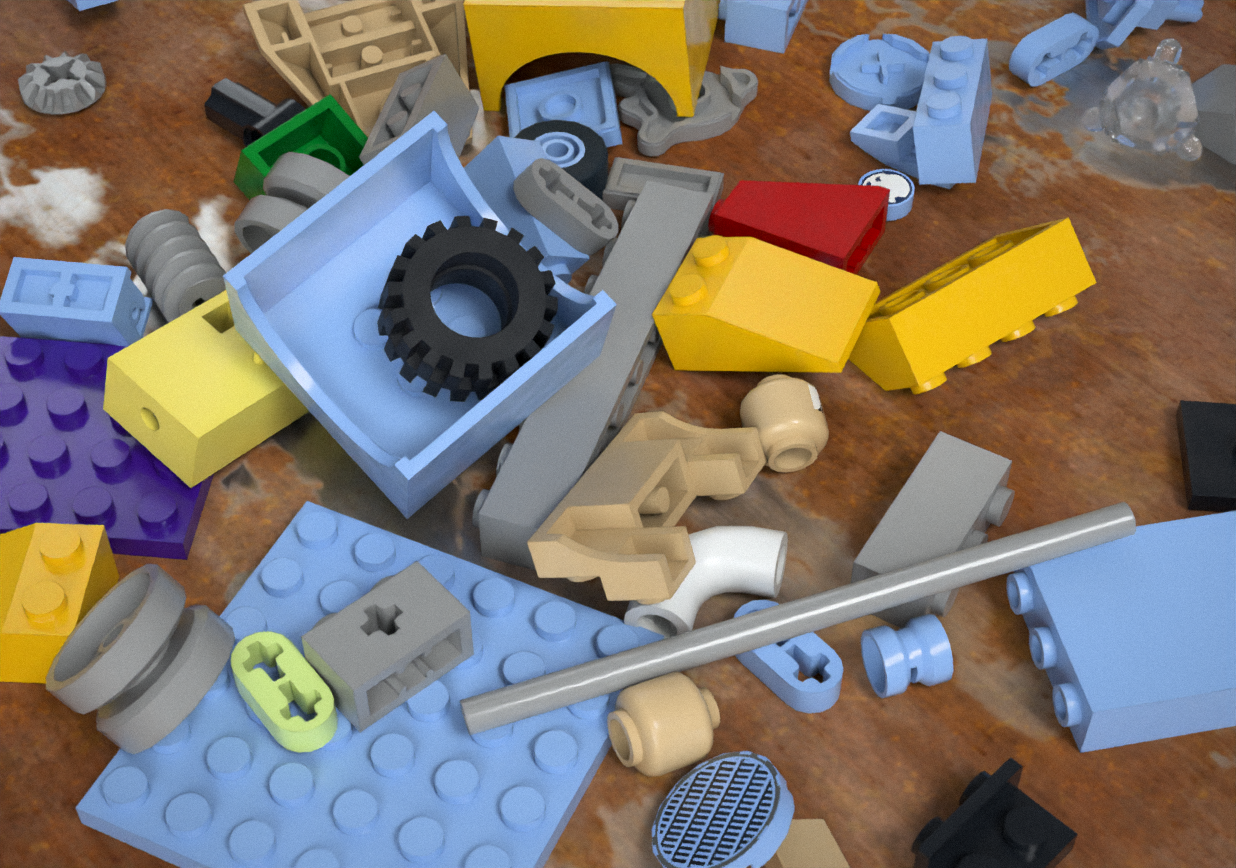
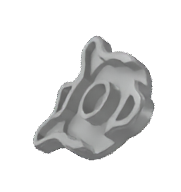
(655, 115)

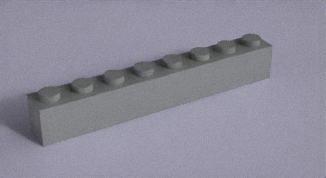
(591, 409)

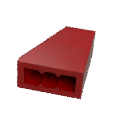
(811, 219)

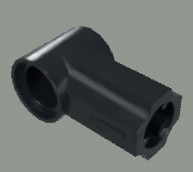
(247, 112)

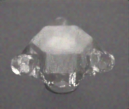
(1151, 106)

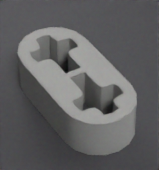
(565, 206)

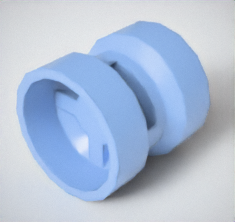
(908, 655)

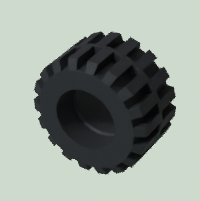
(477, 259)

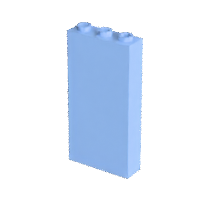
(1137, 632)

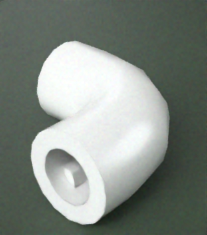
(726, 561)

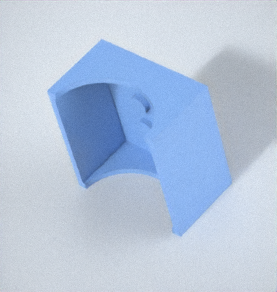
(314, 312)

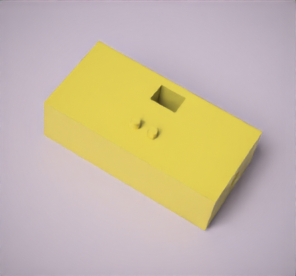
(197, 393)

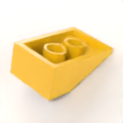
(761, 309)
(46, 588)

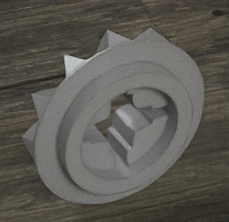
(50, 92)

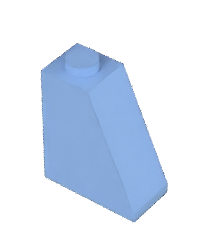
(494, 177)

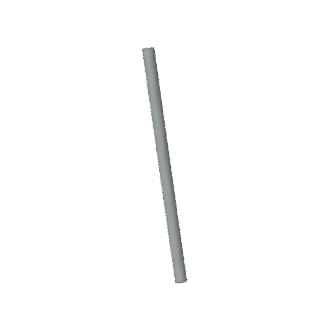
(795, 618)

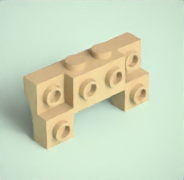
(626, 506)

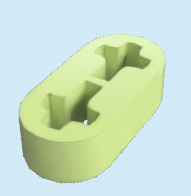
(272, 699)

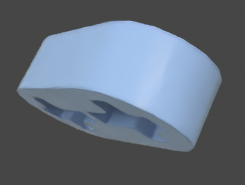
(1053, 49)
(780, 664)

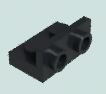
(994, 828)

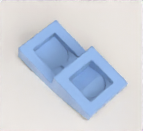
(889, 137)

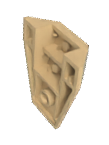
(357, 47)

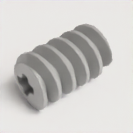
(173, 262)

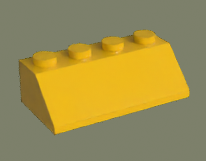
(971, 304)

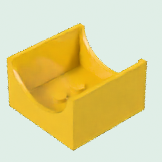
(657, 36)

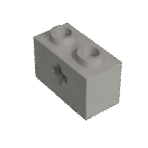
(389, 644)

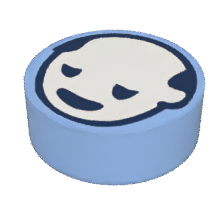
(900, 188)

